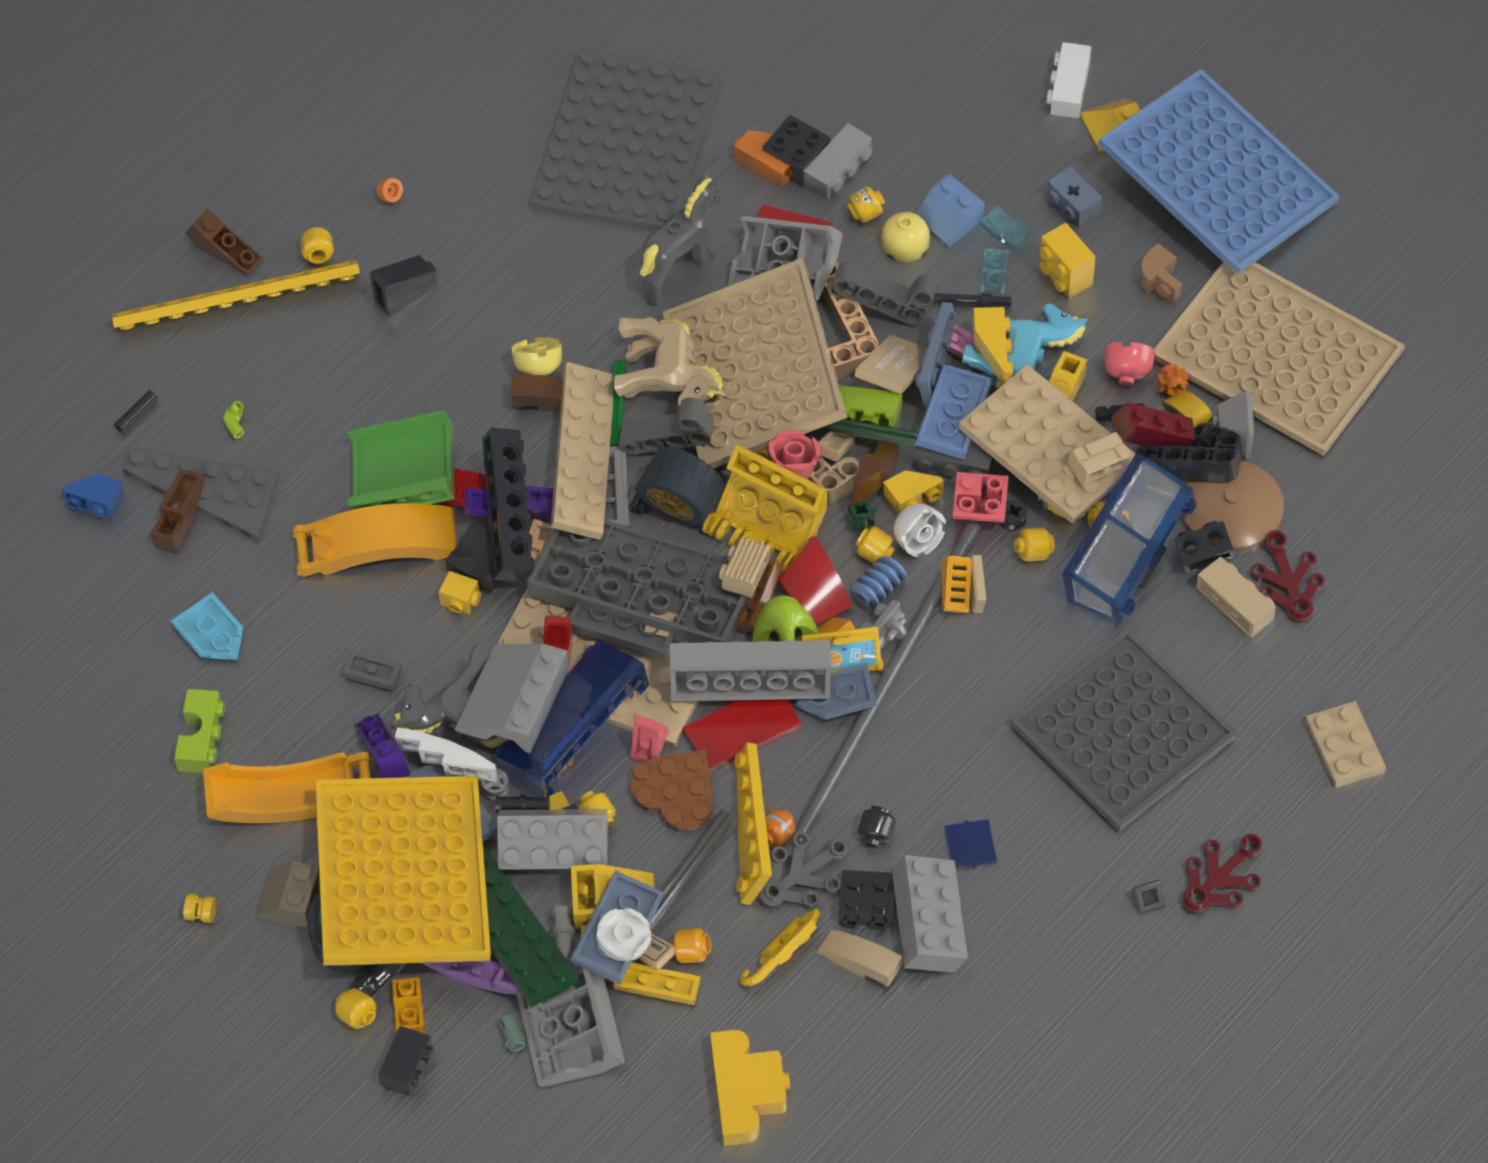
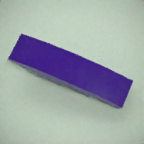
(538, 502)

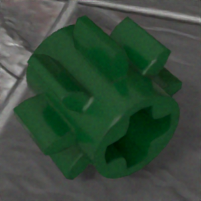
(861, 515)

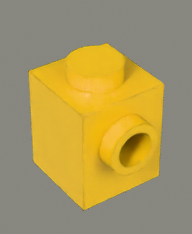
(459, 593)

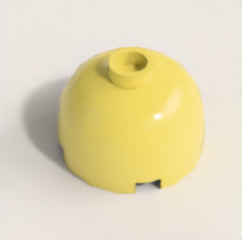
(905, 237)
(537, 358)

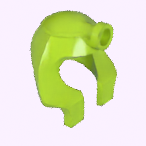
(783, 616)

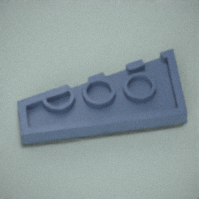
(936, 354)

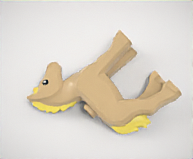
(672, 364)

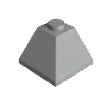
(1237, 416)

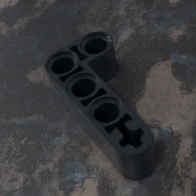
(1199, 463)

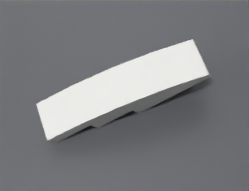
(454, 758)

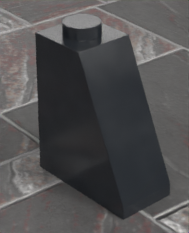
(402, 283)

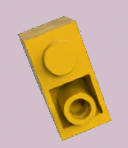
(912, 488)

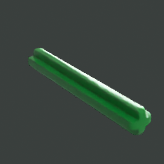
(618, 368)

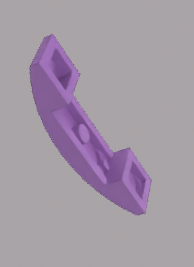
(481, 974)

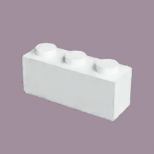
(1069, 80)

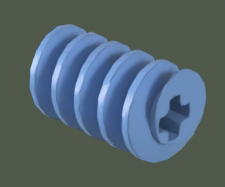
(875, 581)

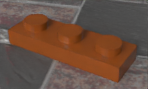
(760, 597)

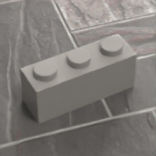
(838, 161)

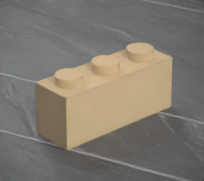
(1236, 596)

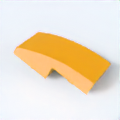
(408, 1004)

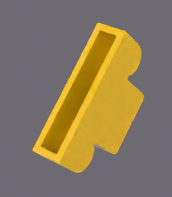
(746, 1085)

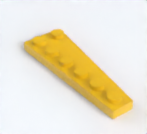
(752, 831)

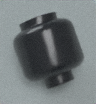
(876, 826)

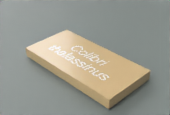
(892, 364)

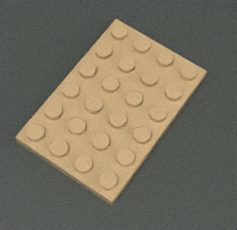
(1031, 434)

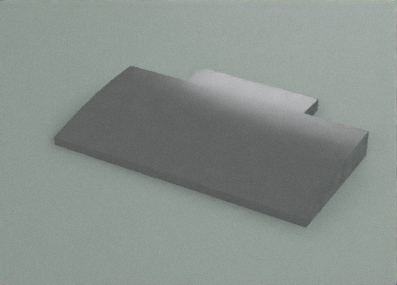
(633, 574)

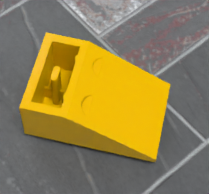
(590, 884)

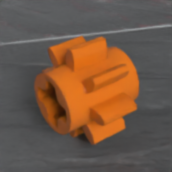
(1172, 379)

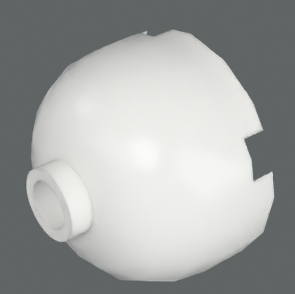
(919, 529)

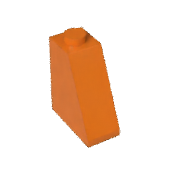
(751, 155)

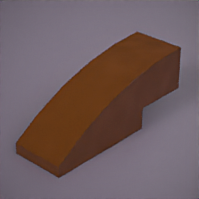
(536, 391)
(875, 470)
(177, 511)

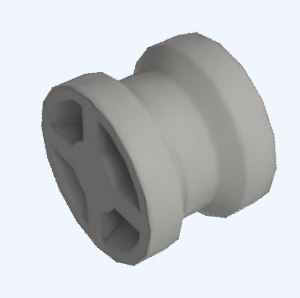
(502, 784)

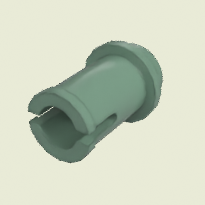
(514, 1039)

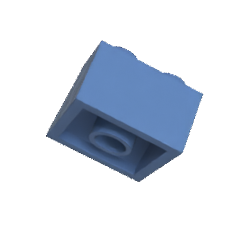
(951, 210)

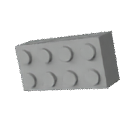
(552, 838)
(929, 914)

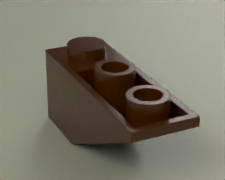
(223, 243)

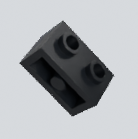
(406, 1060)

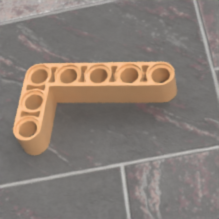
(856, 343)

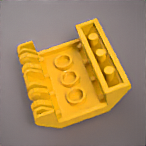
(767, 506)

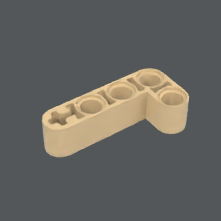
(836, 477)

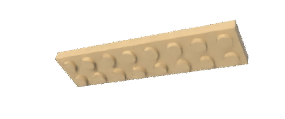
(582, 451)

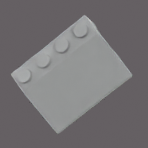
(779, 242)
(515, 693)
(572, 1032)

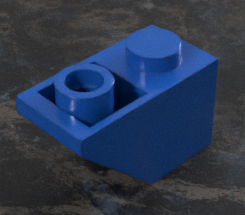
(95, 494)

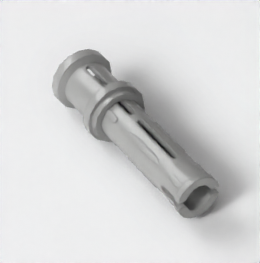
(562, 929)

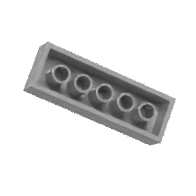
(750, 670)

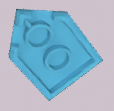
(210, 629)

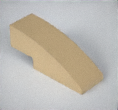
(861, 956)

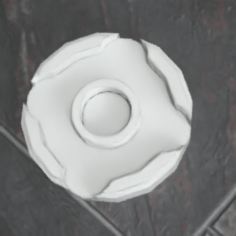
(623, 934)

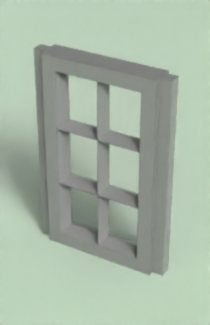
(619, 486)

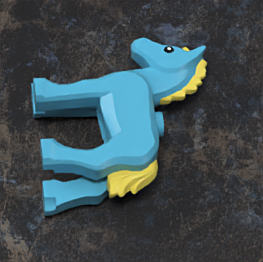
(1028, 339)

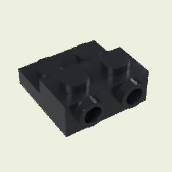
(866, 899)

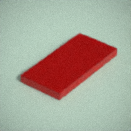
(741, 722)

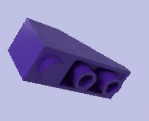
(383, 747)

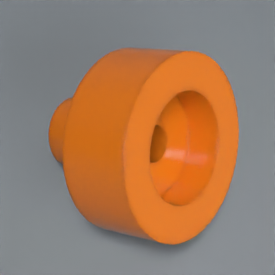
(389, 189)

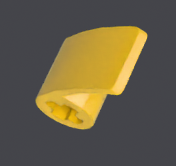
(1190, 406)

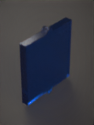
(970, 844)

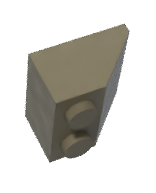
(289, 893)

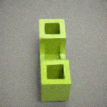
(198, 751)

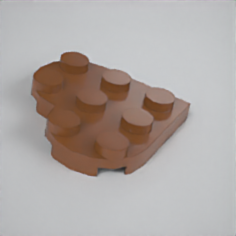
(677, 787)

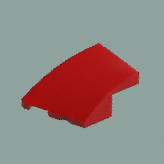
(815, 583)

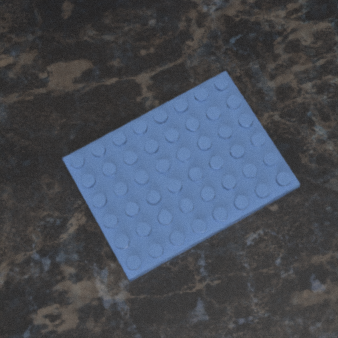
(1218, 171)

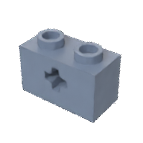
(1074, 196)

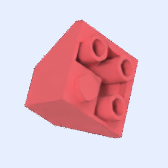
(980, 497)

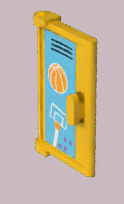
(858, 648)

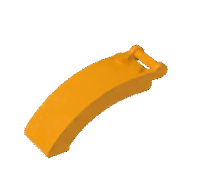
(376, 535)
(274, 792)

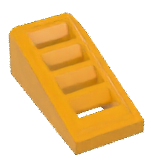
(964, 584)

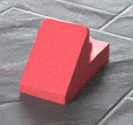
(647, 739)

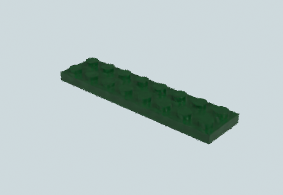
(522, 942)

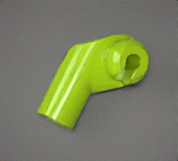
(232, 418)

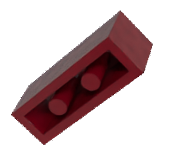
(1152, 426)

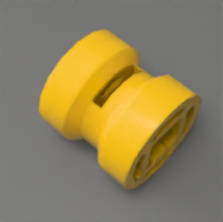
(200, 908)

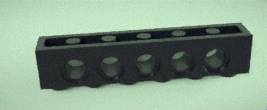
(506, 564)

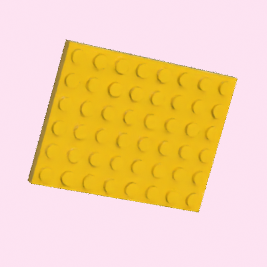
(401, 870)

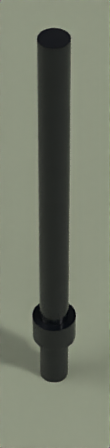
(986, 300)

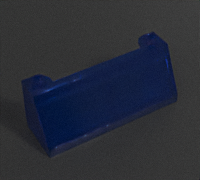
(580, 708)

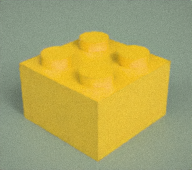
(1066, 260)

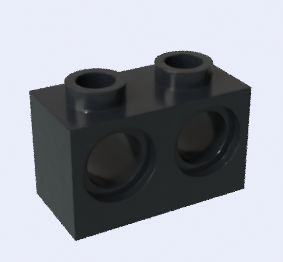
(1206, 552)

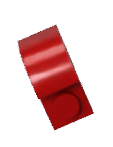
(558, 633)

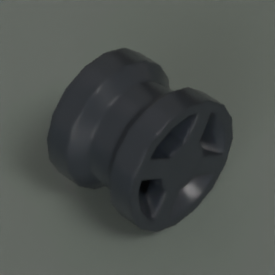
(1012, 522)

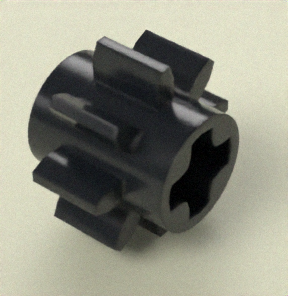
(1205, 435)

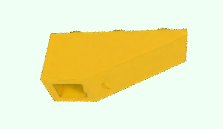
(990, 339)
(1069, 374)

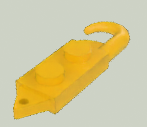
(782, 947)

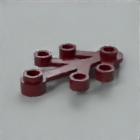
(1288, 580)
(1220, 877)

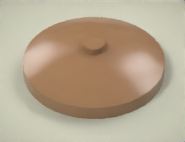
(1247, 505)

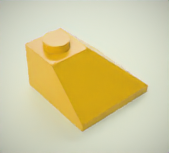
(1107, 117)

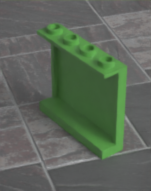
(403, 461)

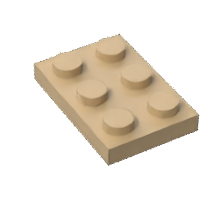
(1345, 744)

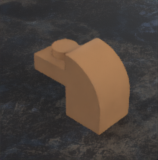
(1156, 273)

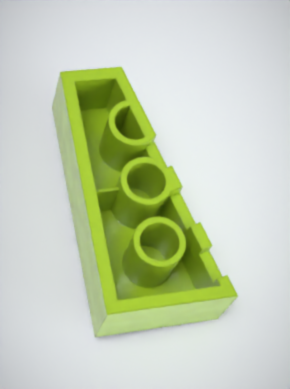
(872, 406)

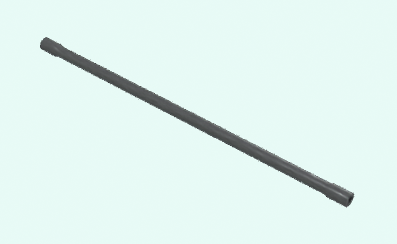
(964, 542)

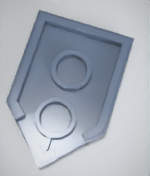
(849, 692)

